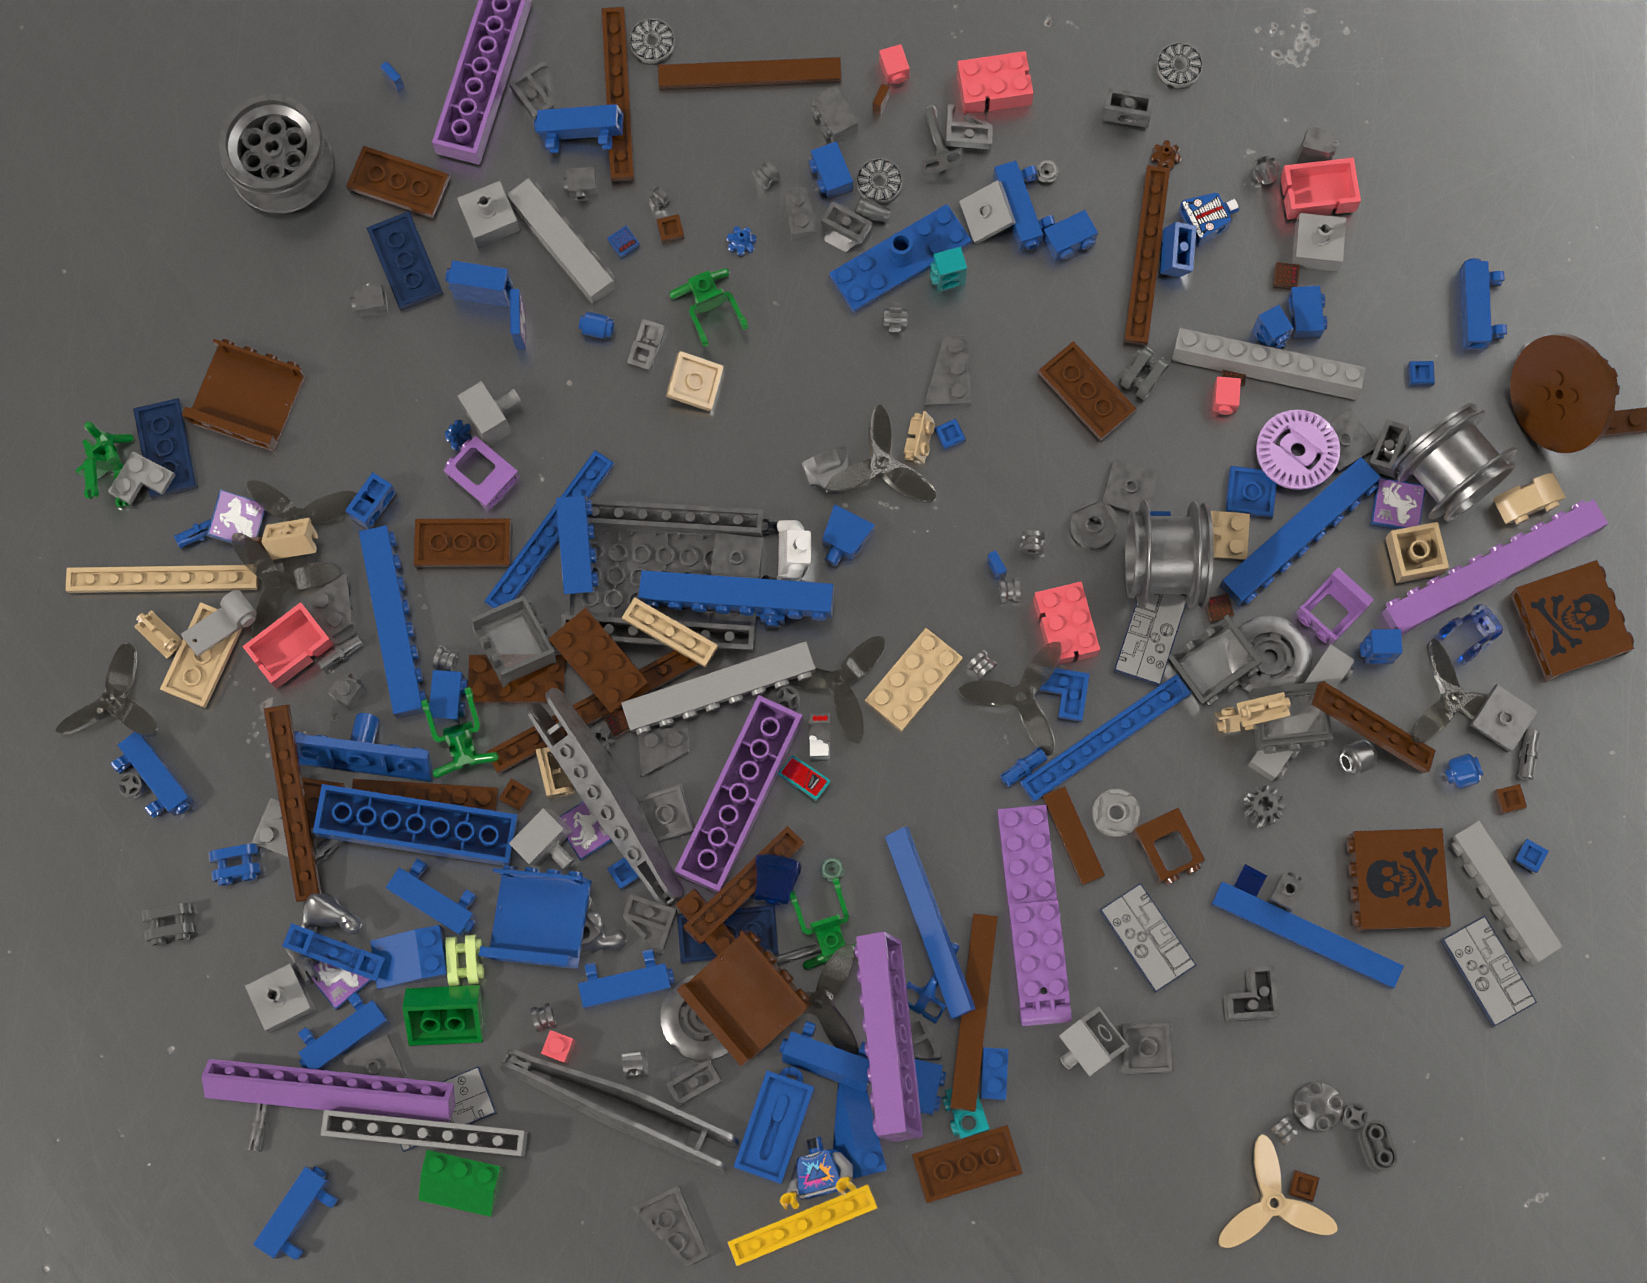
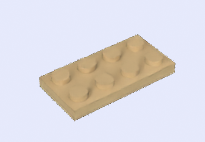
(193, 676)
(913, 679)

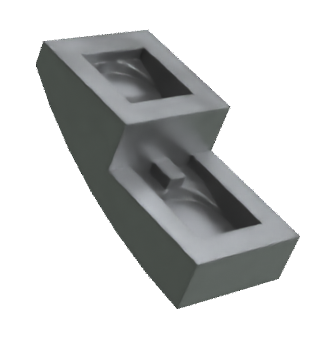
(646, 344)

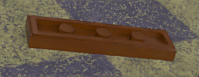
(1073, 836)

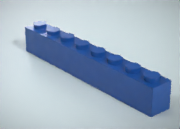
(1300, 531)
(737, 594)
(392, 622)

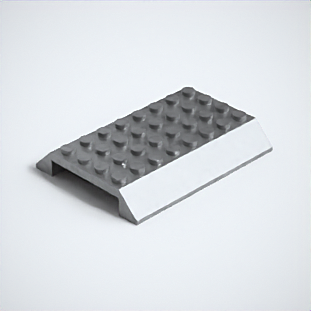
(661, 540)

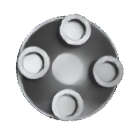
(1318, 1106)

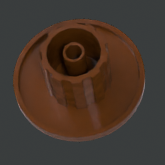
(1563, 393)

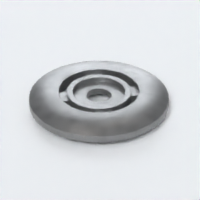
(1264, 634)
(704, 1043)

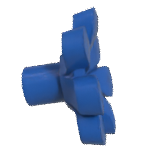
(741, 240)
(458, 434)

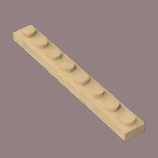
(160, 579)

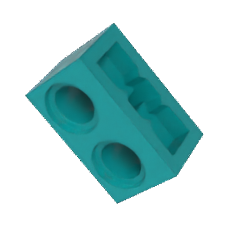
(948, 269)
(958, 1115)

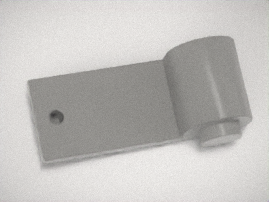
(232, 616)

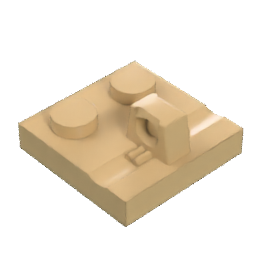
(694, 381)
(1230, 535)

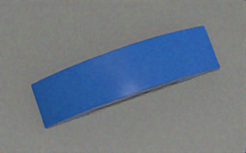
(333, 952)

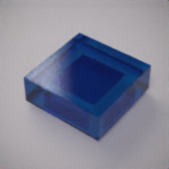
(1250, 880)

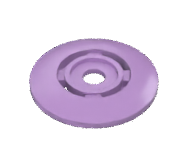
(1305, 429)

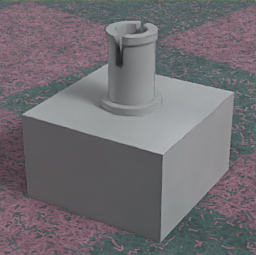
(488, 214)
(1319, 242)
(487, 412)
(543, 839)
(280, 998)
(1092, 1042)

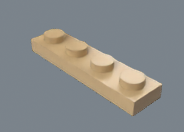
(670, 632)

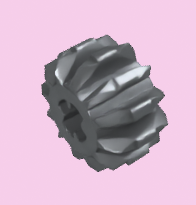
(1270, 800)

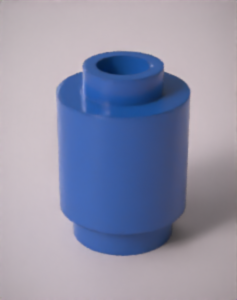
(596, 325)

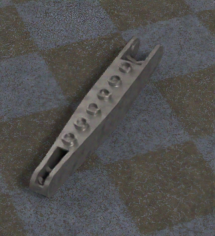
(605, 793)
(621, 1108)

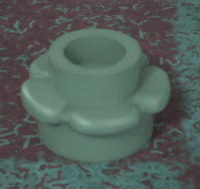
(827, 864)

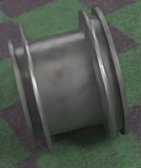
(253, 135)
(1455, 463)
(1170, 555)

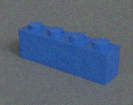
(576, 545)

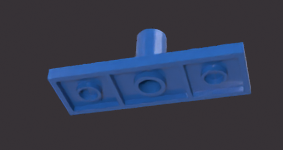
(898, 258)
(362, 754)

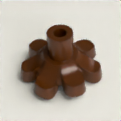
(1166, 155)

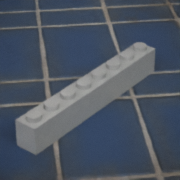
(1268, 364)
(718, 687)
(424, 1133)

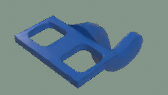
(927, 994)

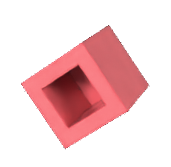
(894, 64)
(1226, 395)
(558, 1047)

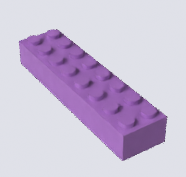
(480, 79)
(739, 794)
(888, 1037)

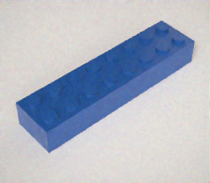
(415, 825)

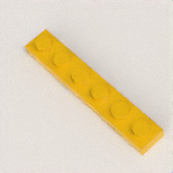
(802, 1225)

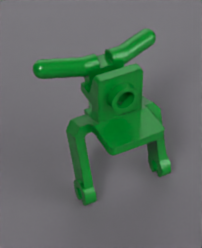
(707, 298)
(101, 459)
(459, 740)
(826, 930)

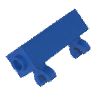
(579, 122)
(1027, 228)
(1476, 304)
(156, 775)
(431, 902)
(625, 985)
(342, 1037)
(825, 1059)
(292, 1212)

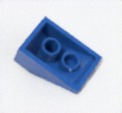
(411, 957)

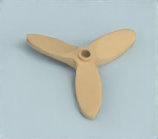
(1256, 1216)

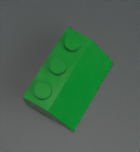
(443, 1015)
(459, 1183)

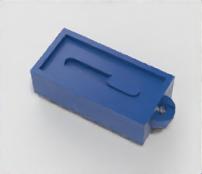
(774, 1125)

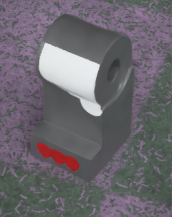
(819, 736)
(634, 1064)

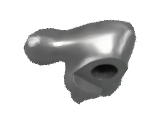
(327, 912)
(594, 935)

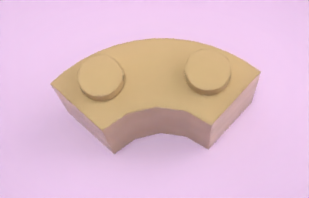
(1523, 501)

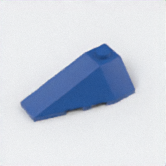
(855, 1132)

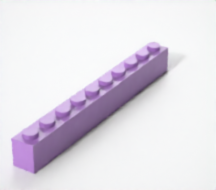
(1495, 567)
(328, 1090)

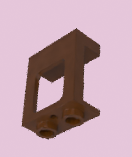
(1160, 827)

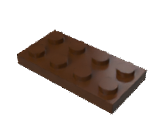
(398, 181)
(1087, 390)
(462, 542)
(598, 659)
(524, 690)
(967, 1164)

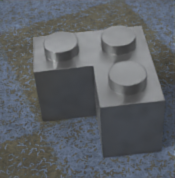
(1258, 1001)

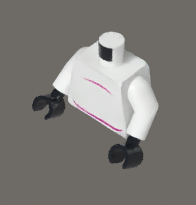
(793, 549)

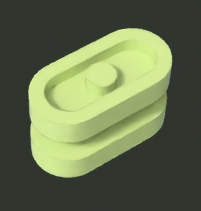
(474, 970)

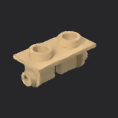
(922, 427)
(158, 633)
(1263, 709)
(1230, 720)

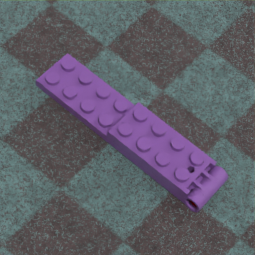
(1034, 916)

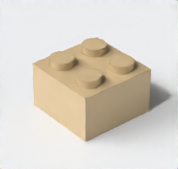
(1417, 552)

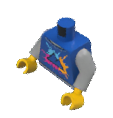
(818, 1174)

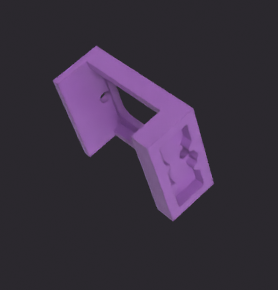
(496, 483)
(1347, 594)

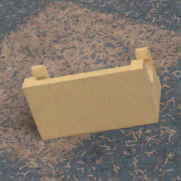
(289, 538)
(553, 776)

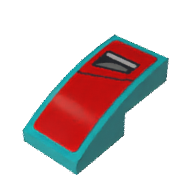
(804, 777)

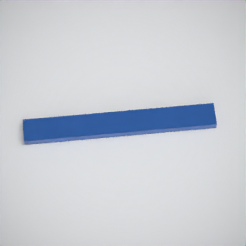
(547, 534)
(1105, 738)
(930, 923)
(1307, 935)

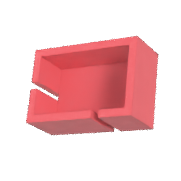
(999, 77)
(1320, 187)
(1067, 621)
(288, 645)

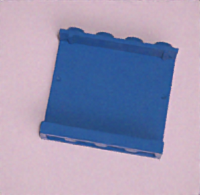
(539, 917)

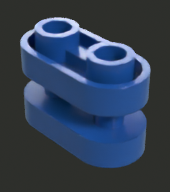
(247, 871)

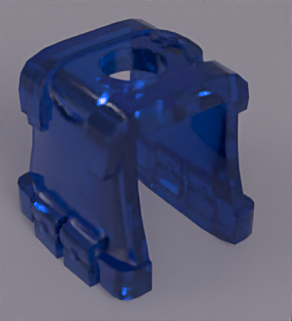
(1477, 616)
(776, 878)

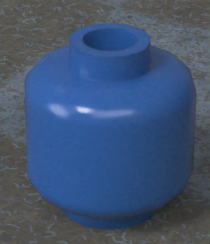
(1464, 771)

